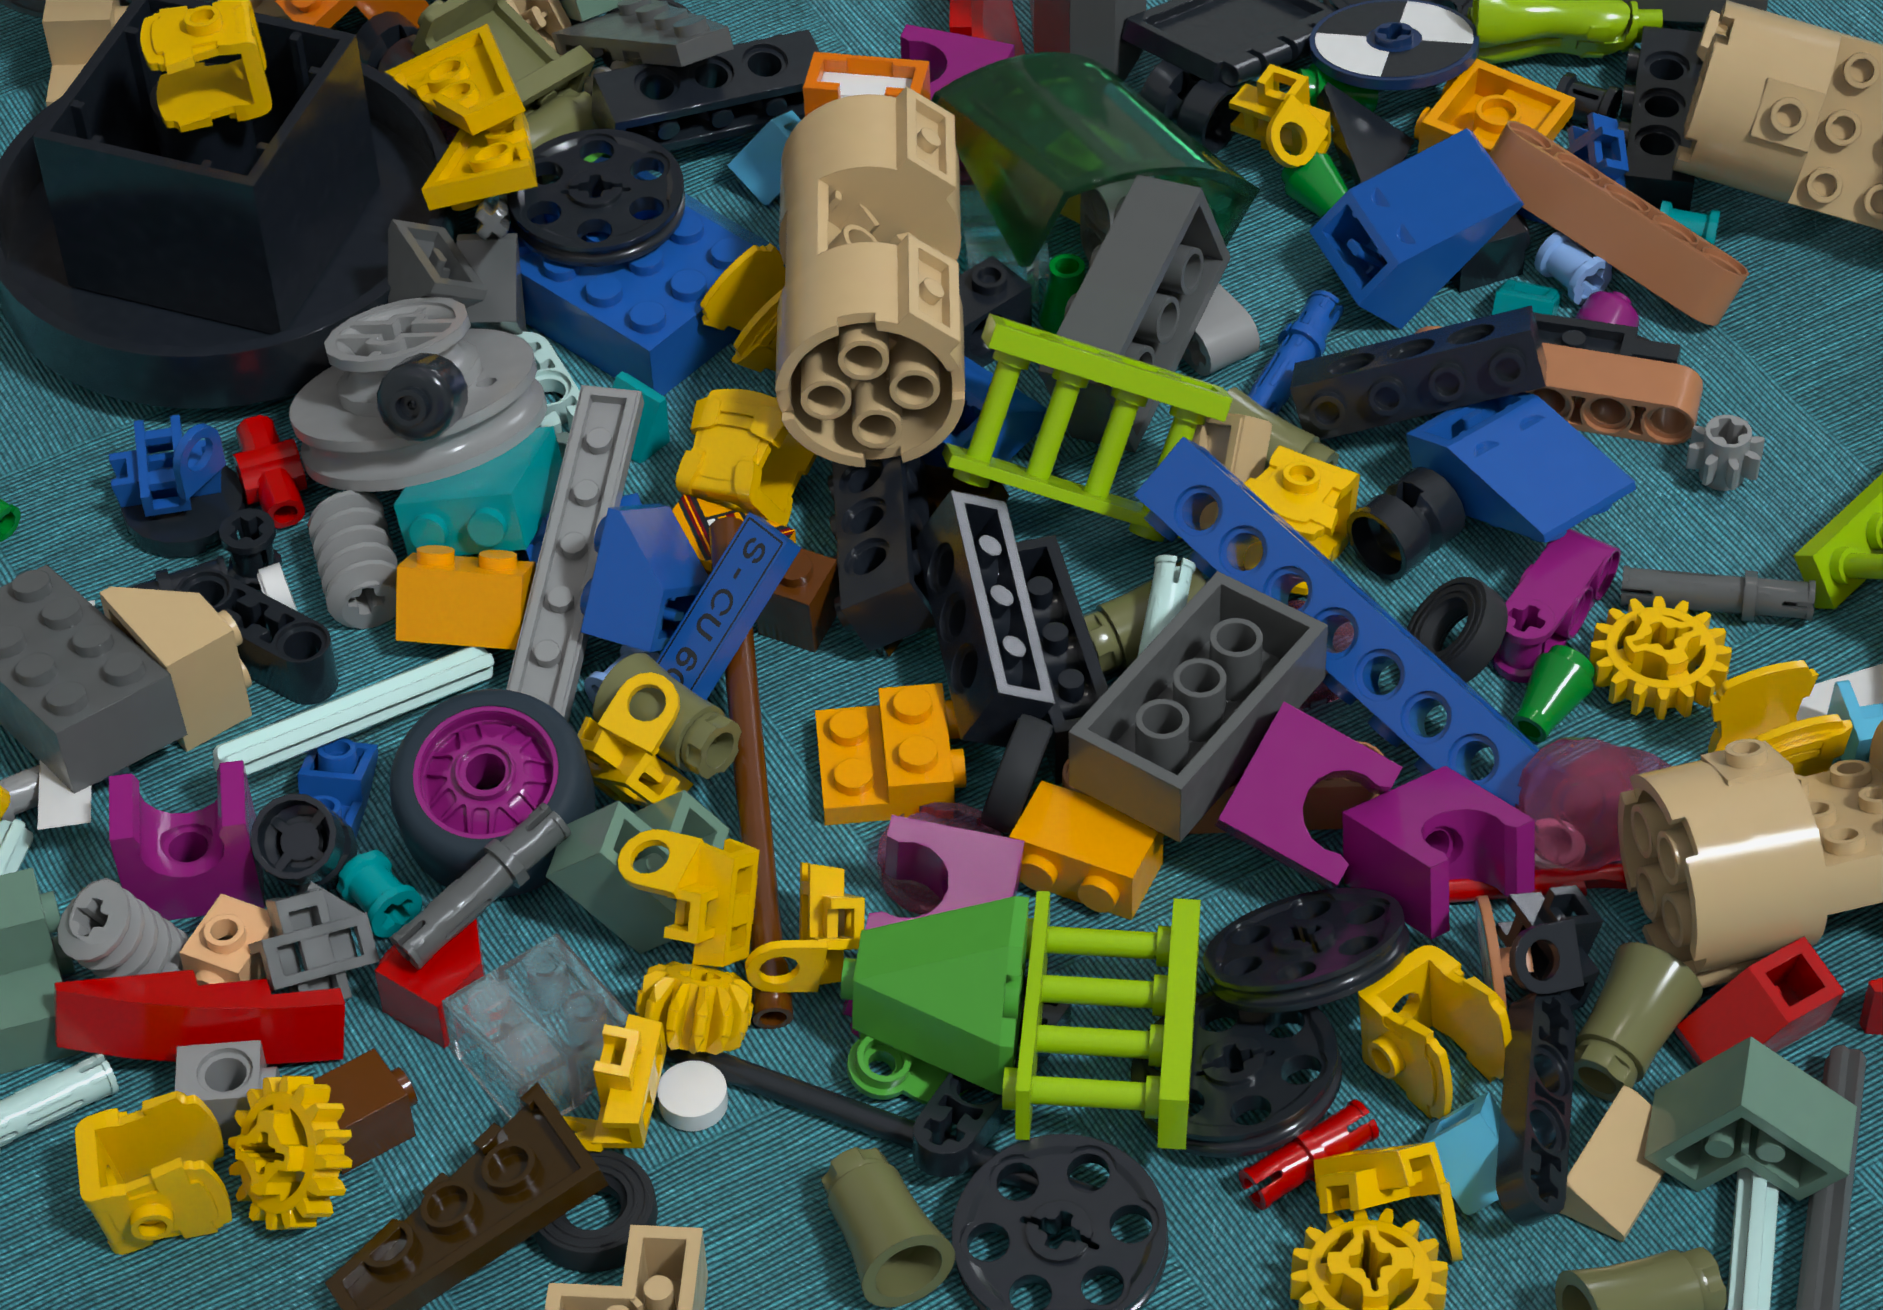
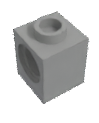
(222, 1077)

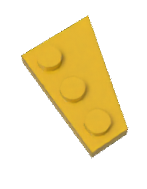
(464, 82)
(482, 167)

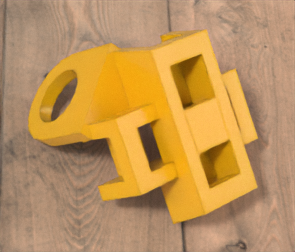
(1281, 118)
(625, 749)
(696, 876)
(827, 927)
(625, 1085)
(1386, 1175)

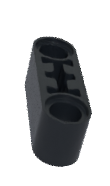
(279, 643)

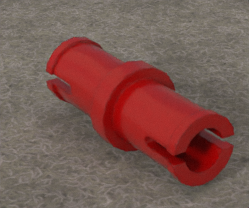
(1294, 1161)

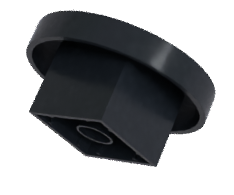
(217, 251)

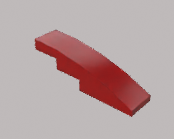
(159, 1011)

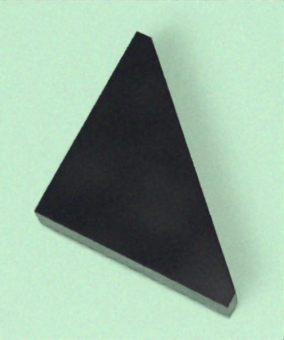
(1361, 137)

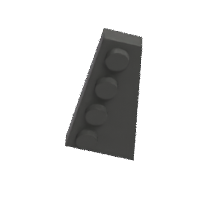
(649, 32)

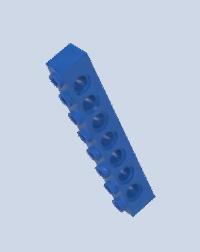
(1194, 478)

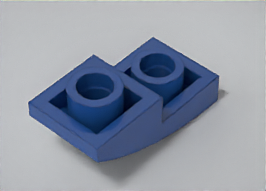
(340, 777)

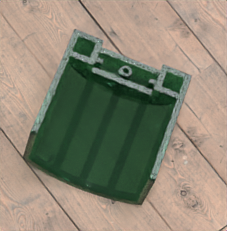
(1066, 125)

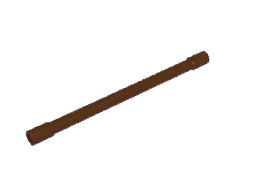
(753, 804)

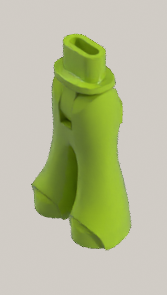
(1576, 27)

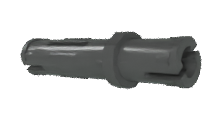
(1721, 593)
(482, 884)

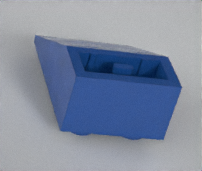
(1415, 226)
(1519, 465)

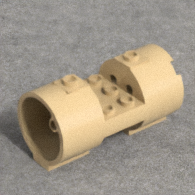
(1790, 115)
(871, 279)
(1749, 854)

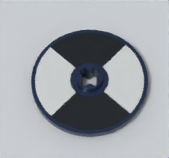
(1394, 44)

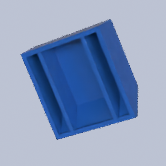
(641, 311)

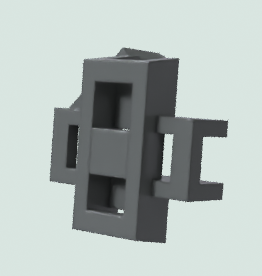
(322, 939)

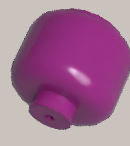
(1609, 308)

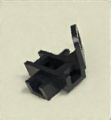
(1556, 942)

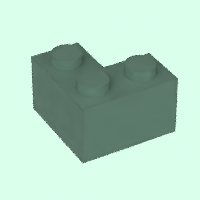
(589, 870)
(28, 969)
(1753, 1114)

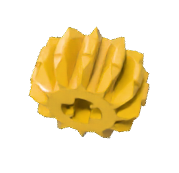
(697, 1005)

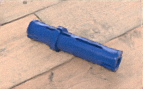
(1296, 343)

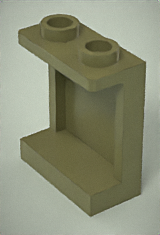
(531, 61)

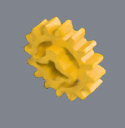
(1659, 657)
(290, 1152)
(1398, 1266)

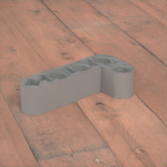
(1225, 329)

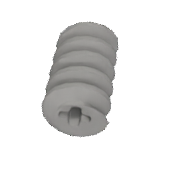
(355, 559)
(118, 933)

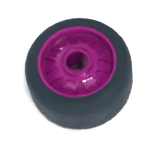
(479, 743)

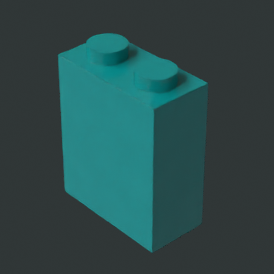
(488, 505)

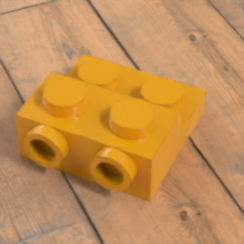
(1484, 103)
(889, 755)

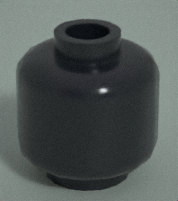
(422, 397)

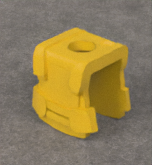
(198, 93)
(748, 301)
(743, 455)
(1311, 498)
(1765, 708)
(1440, 997)
(173, 1142)

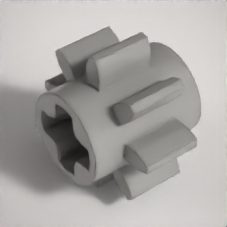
(1725, 452)

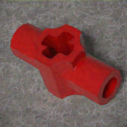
(270, 470)

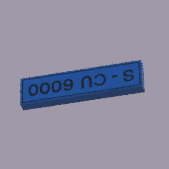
(728, 605)

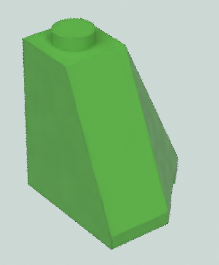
(945, 987)

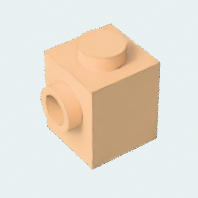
(220, 943)

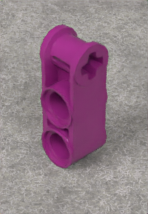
(1554, 600)

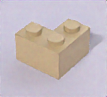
(73, 35)
(661, 1272)

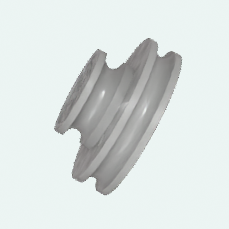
(338, 412)

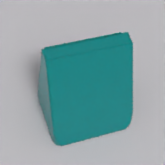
(1519, 294)
(653, 425)

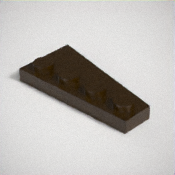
(493, 1202)

